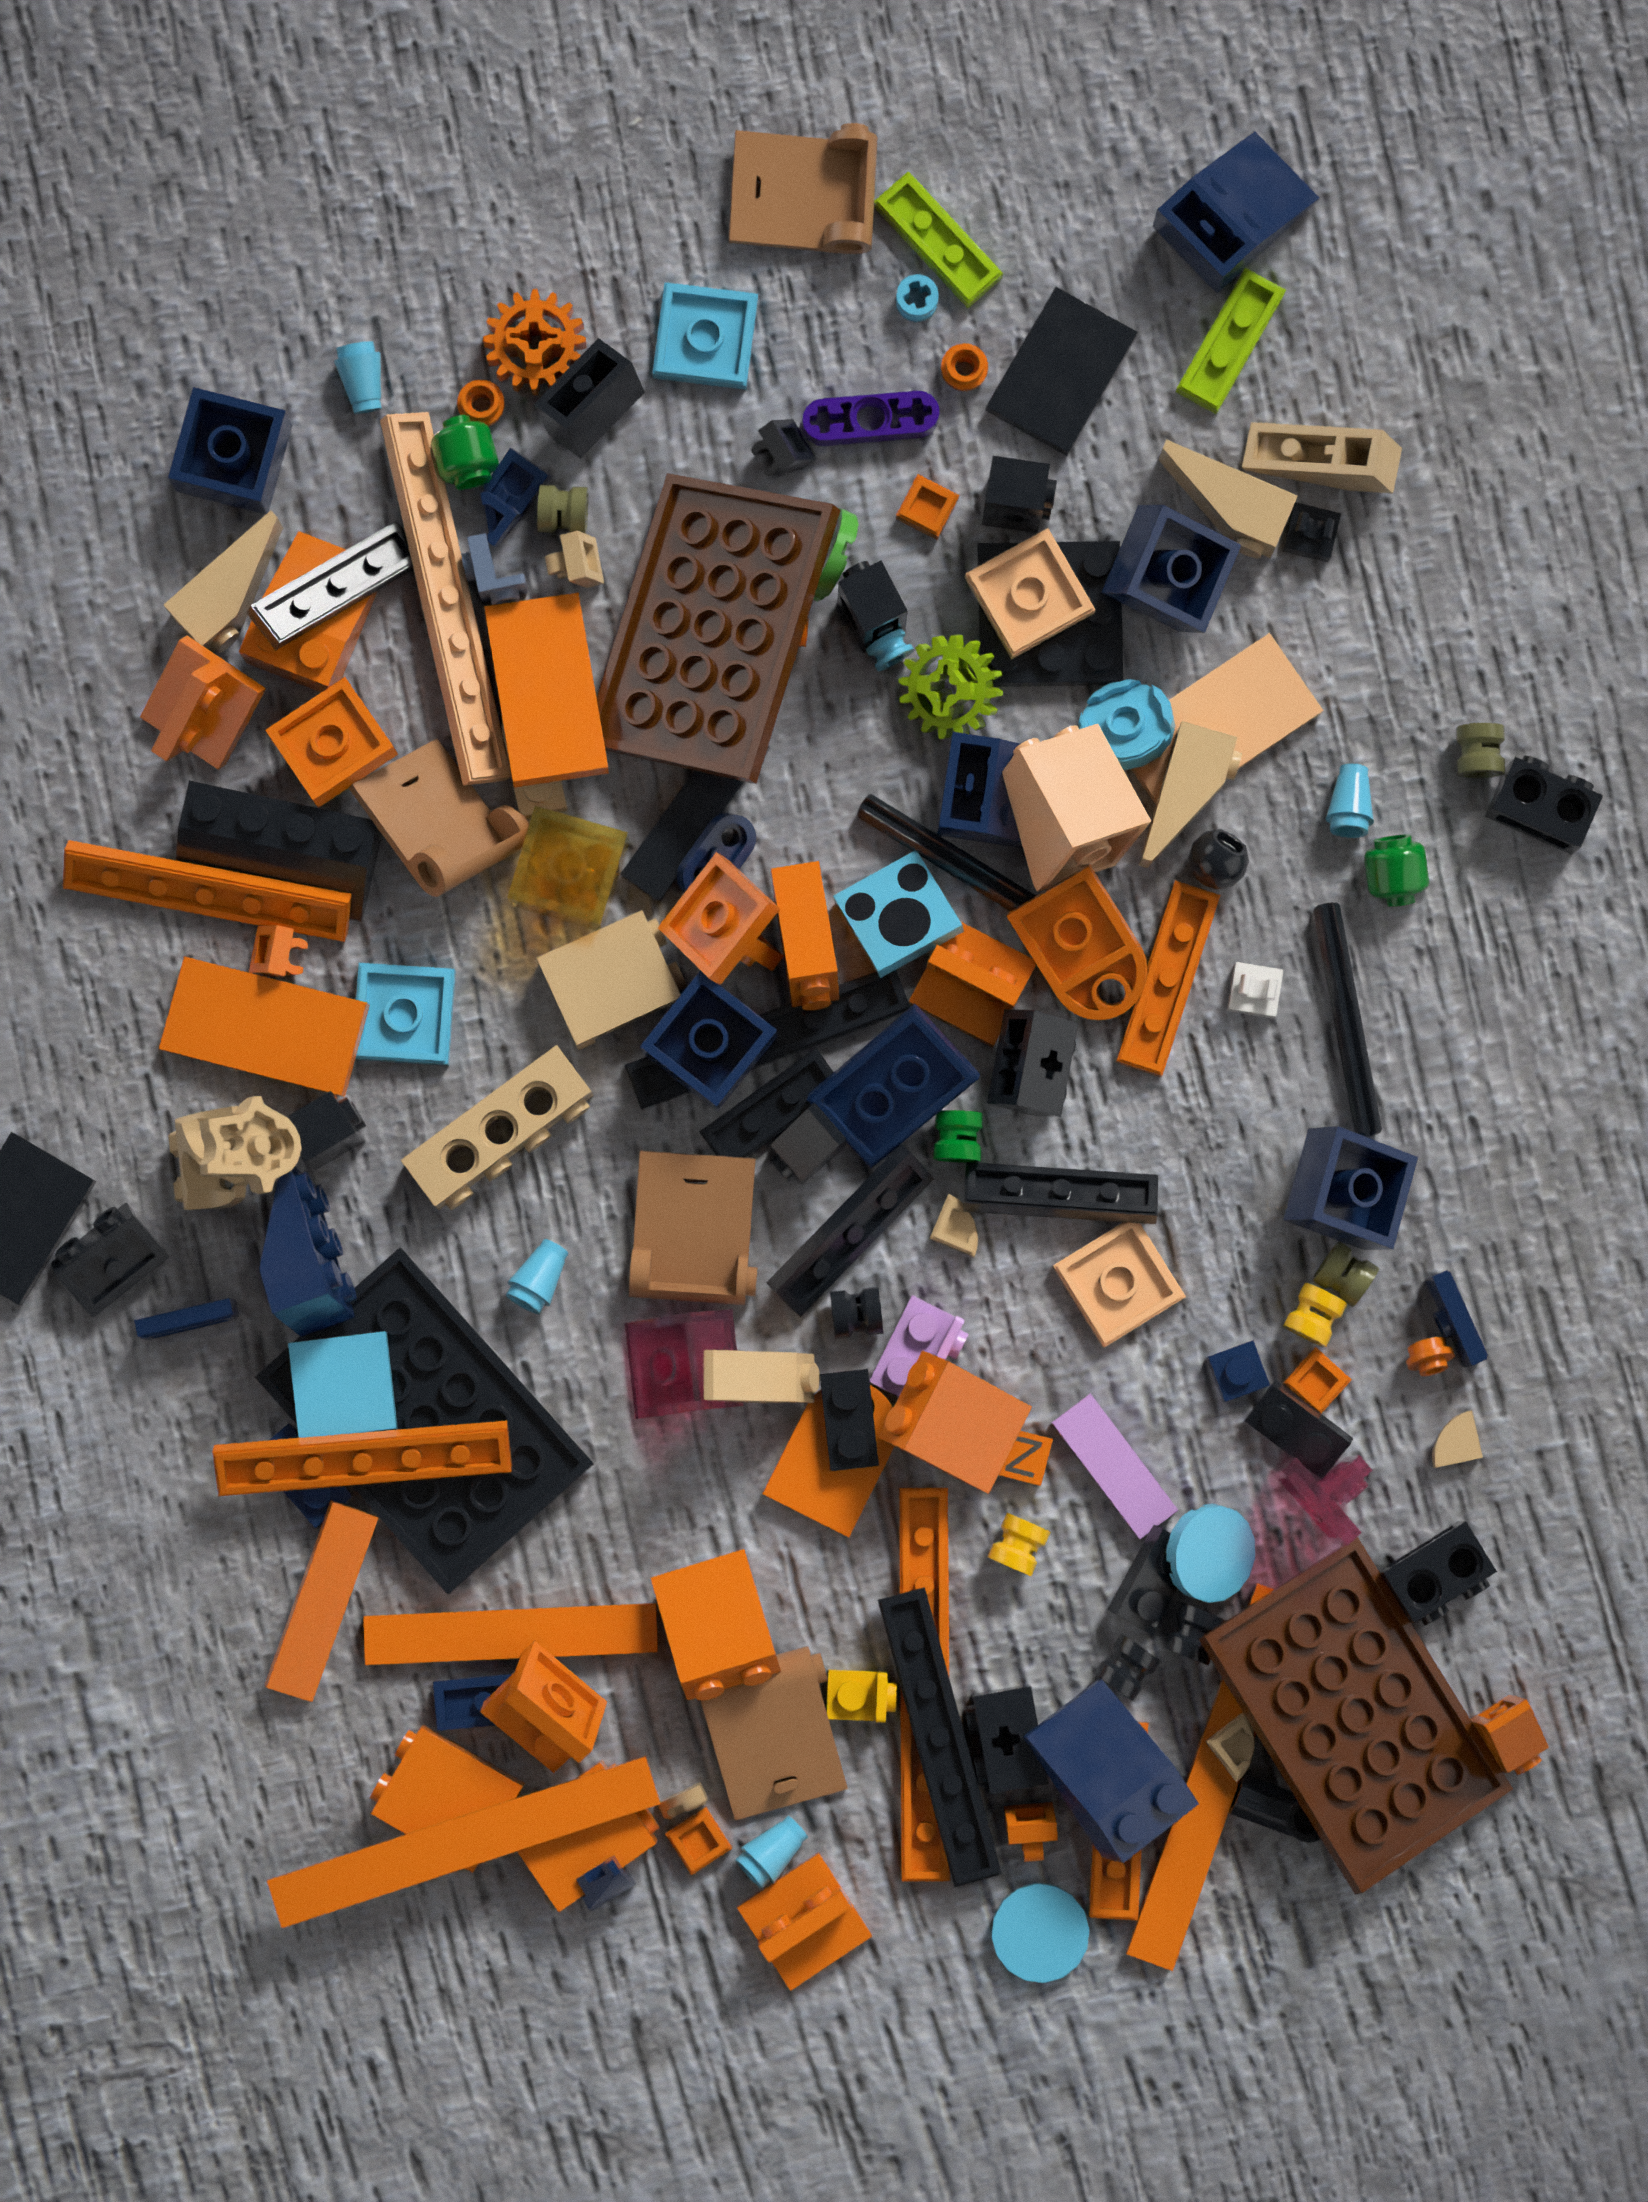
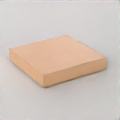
(1029, 593)
(1118, 1282)

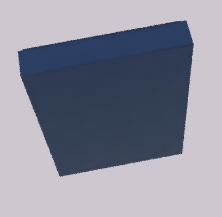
(894, 1085)

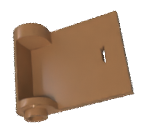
(810, 192)
(437, 823)
(693, 1235)
(776, 1734)

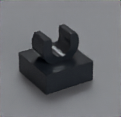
(785, 445)
(1311, 532)

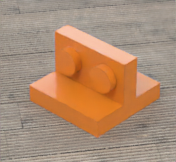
(200, 705)
(331, 742)
(722, 921)
(972, 983)
(547, 1709)
(804, 1921)

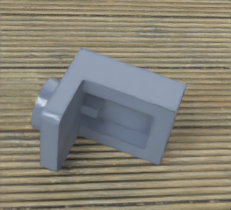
(480, 567)

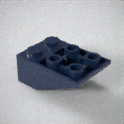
(1233, 210)
(975, 793)
(302, 1260)

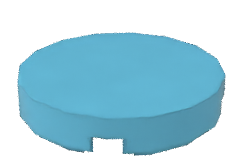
(1133, 719)
(1211, 1553)
(1040, 1932)

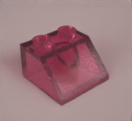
(669, 1361)

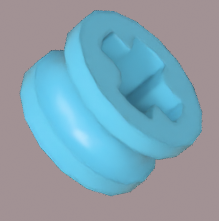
(924, 284)
(890, 650)

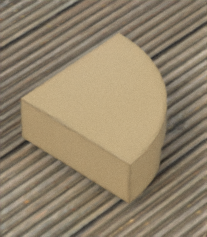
(956, 1228)
(1457, 1441)
(1234, 1746)
(683, 1801)

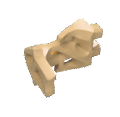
(228, 1147)

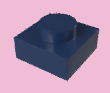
(1238, 1371)

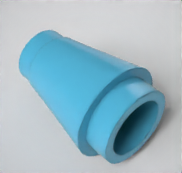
(361, 375)
(1351, 803)
(537, 1278)
(770, 1852)

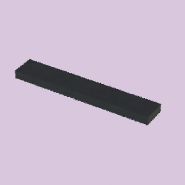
(860, 1005)
(939, 1737)

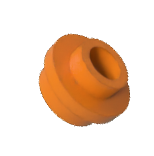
(964, 353)
(481, 389)
(1429, 1356)

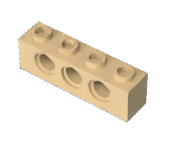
(430, 1160)

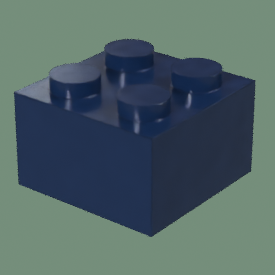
(230, 451)
(1171, 568)
(709, 1041)
(1350, 1188)

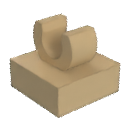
(577, 561)

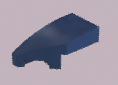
(510, 494)
(604, 1883)

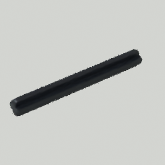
(942, 853)
(1347, 1019)

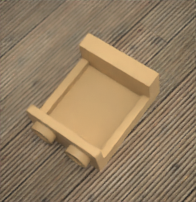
(611, 977)

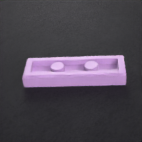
(1114, 1466)

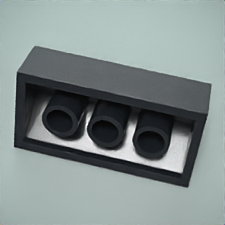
(279, 841)

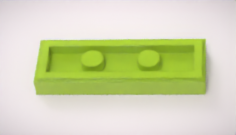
(938, 239)
(1230, 341)

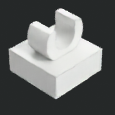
(1255, 990)

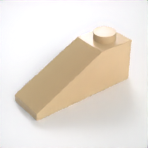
(1324, 455)
(1232, 500)
(218, 598)
(1193, 776)
(760, 1376)

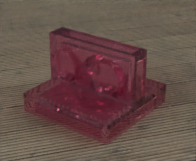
(1320, 1498)

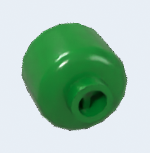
(464, 452)
(1396, 869)

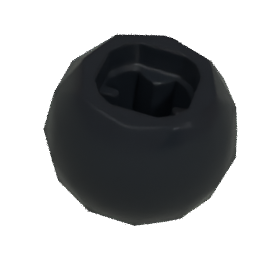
(1218, 859)

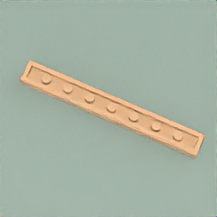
(445, 599)

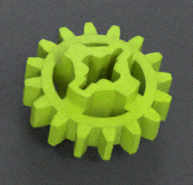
(955, 668)

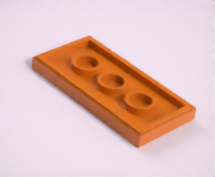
(546, 690)
(264, 1026)

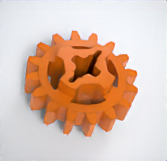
(517, 339)

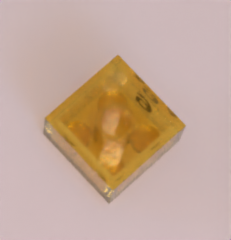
(568, 868)

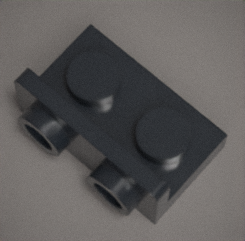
(107, 1259)

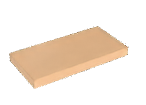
(1247, 697)

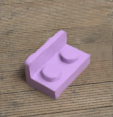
(918, 1329)

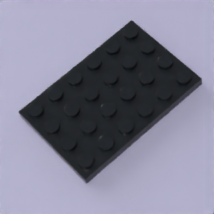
(443, 1379)

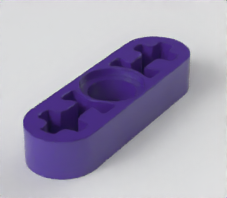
(835, 406)

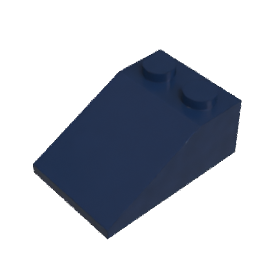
(1110, 1772)

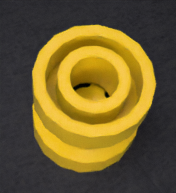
(1309, 1324)
(1019, 1543)

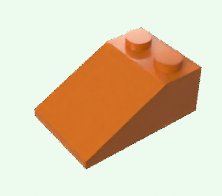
(322, 653)

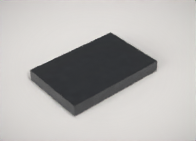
(1061, 371)
(36, 1209)

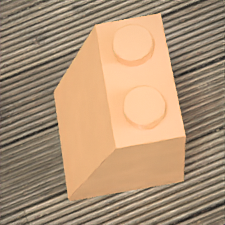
(1072, 804)

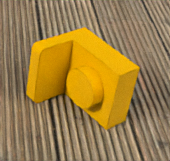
(860, 1695)

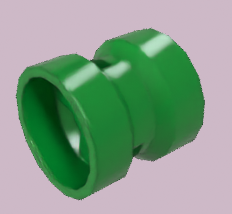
(954, 1125)

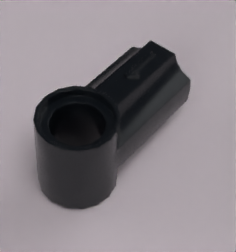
(1269, 1807)

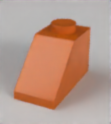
(1511, 1734)

